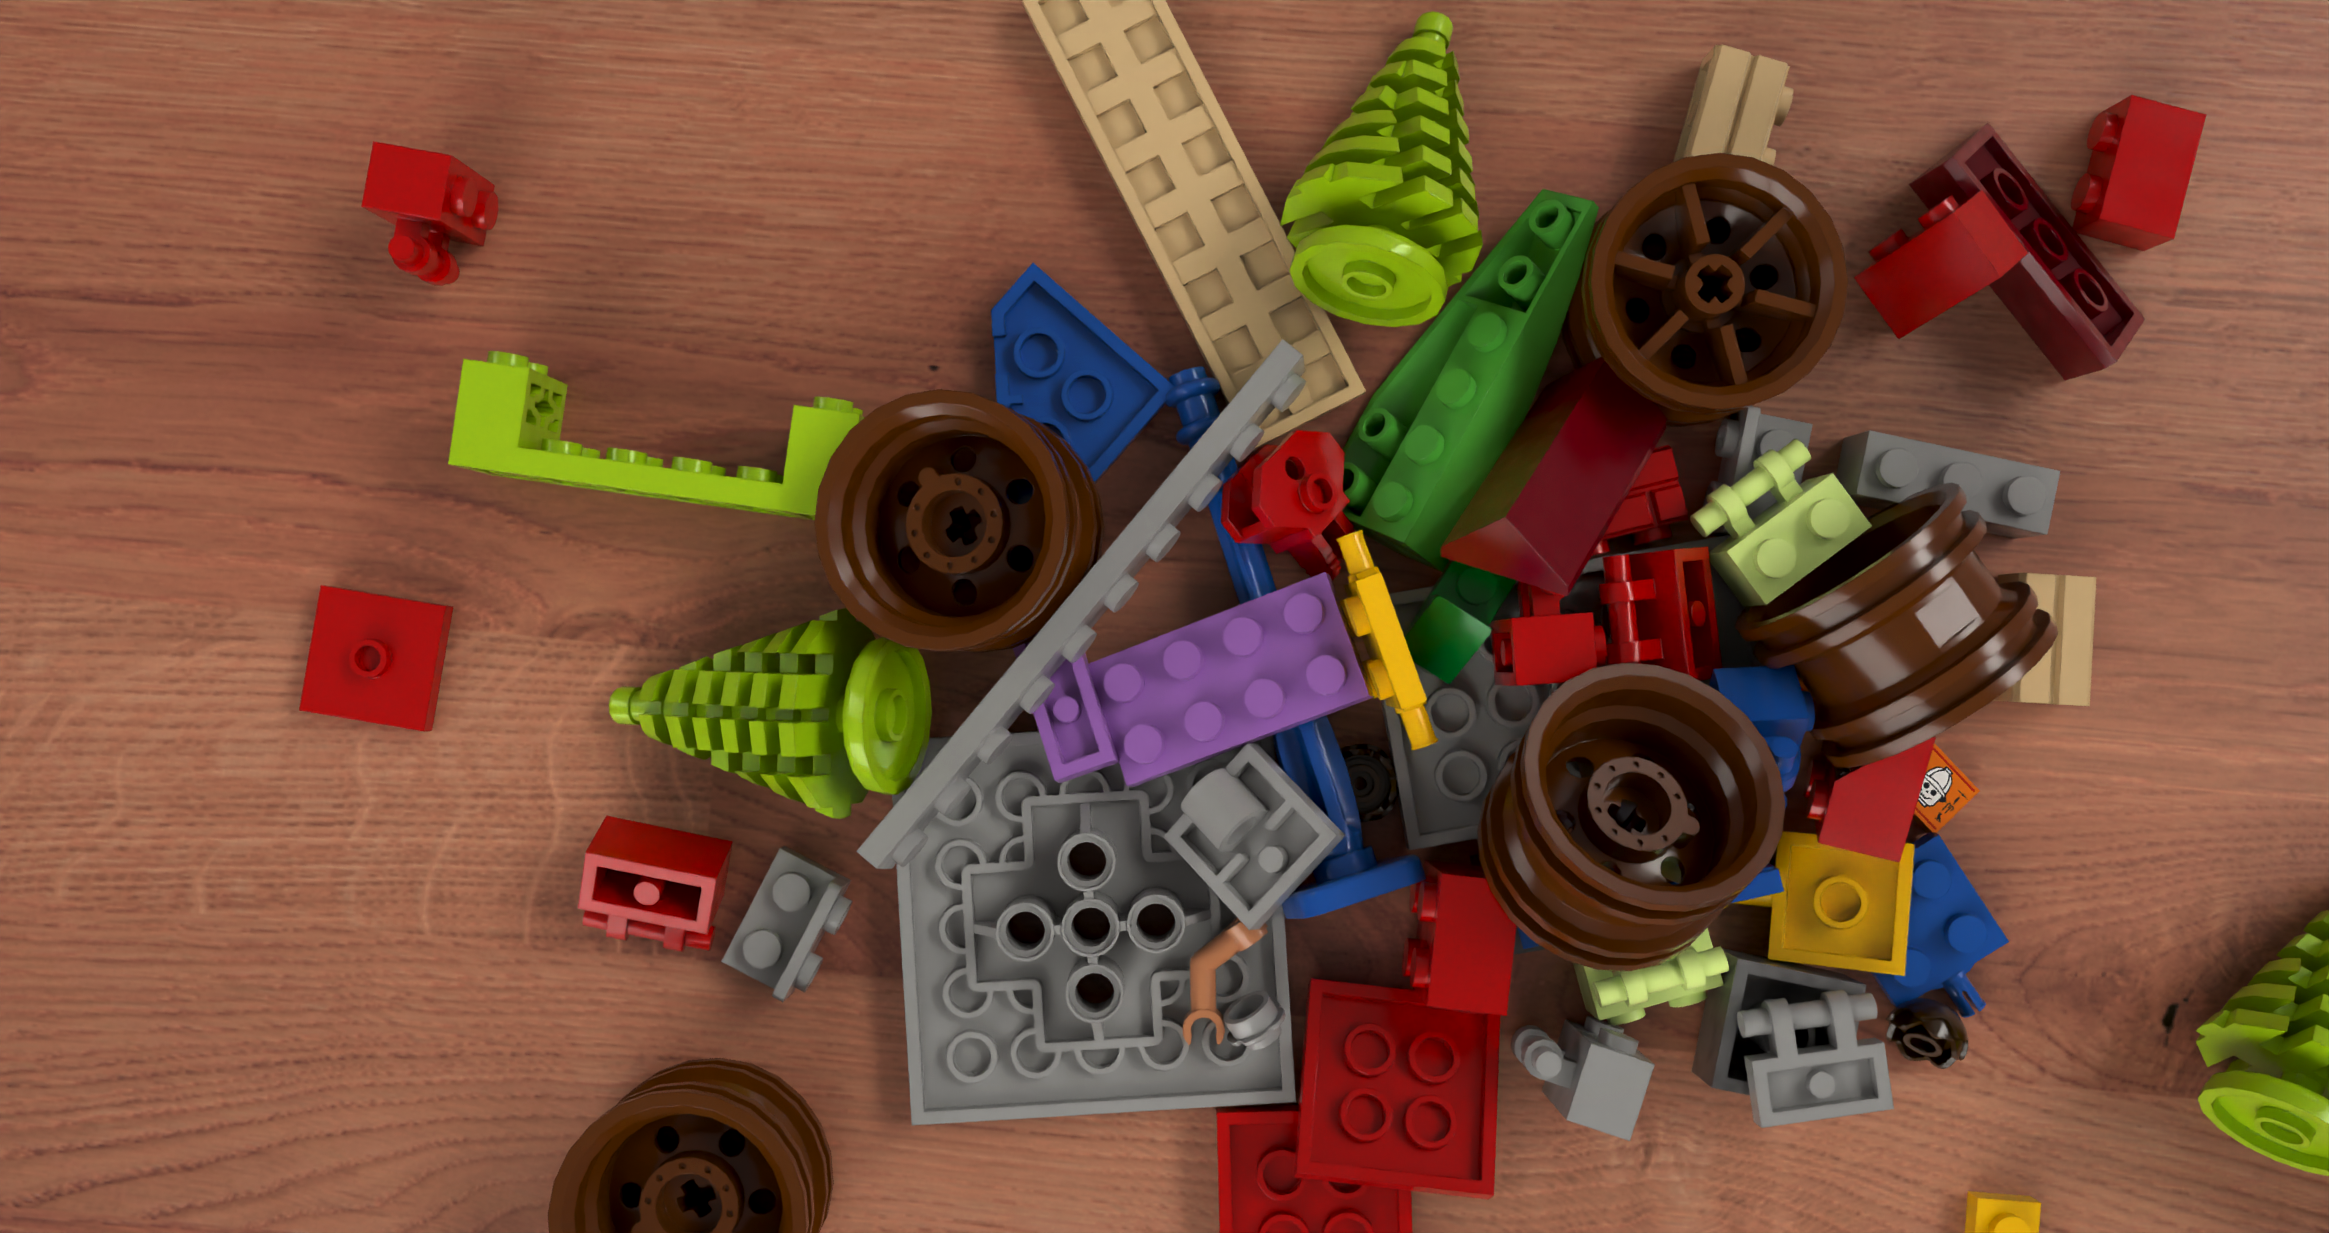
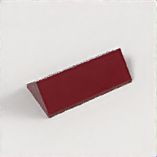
(2059, 286)
(1559, 481)

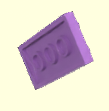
(1230, 680)

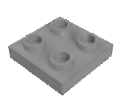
(1252, 834)

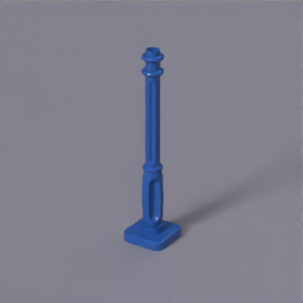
(1310, 750)

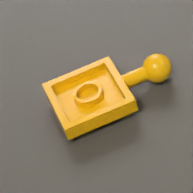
(1839, 907)

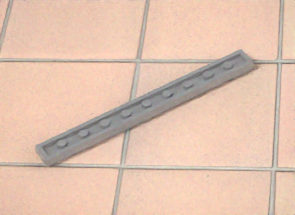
(1070, 629)

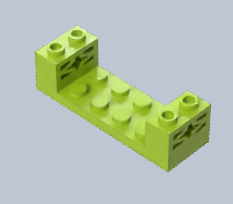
(513, 424)

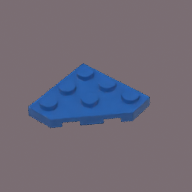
(1070, 374)

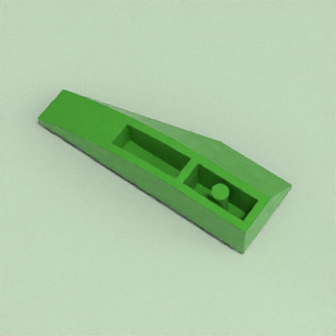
(1465, 384)

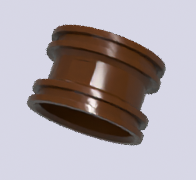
(1769, 224)
(867, 526)
(1901, 630)
(1665, 790)
(701, 1102)

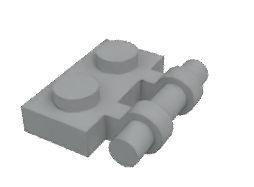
(1815, 1080)

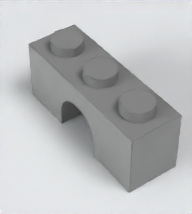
(2007, 494)

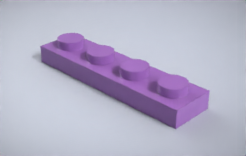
(1071, 716)

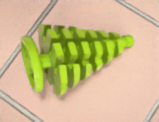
(1391, 194)
(797, 712)
(2280, 1032)

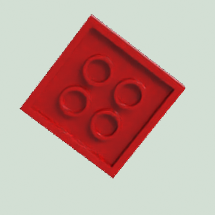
(1397, 1092)
(1264, 1197)

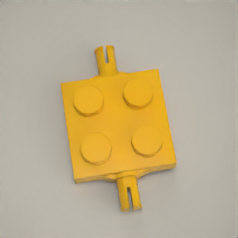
(1390, 662)

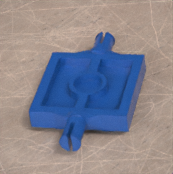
(1946, 931)

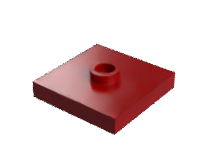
(376, 658)

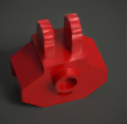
(1292, 500)

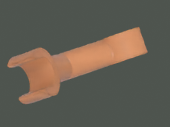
(1203, 974)

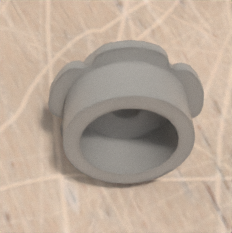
(1254, 1020)

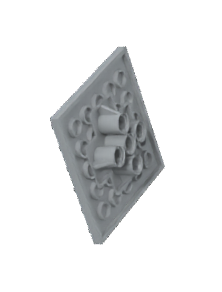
(1002, 1019)

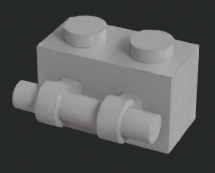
(1589, 1074)

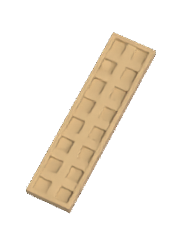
(1193, 197)

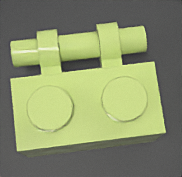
(1787, 538)
(1680, 981)

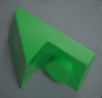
(1455, 619)

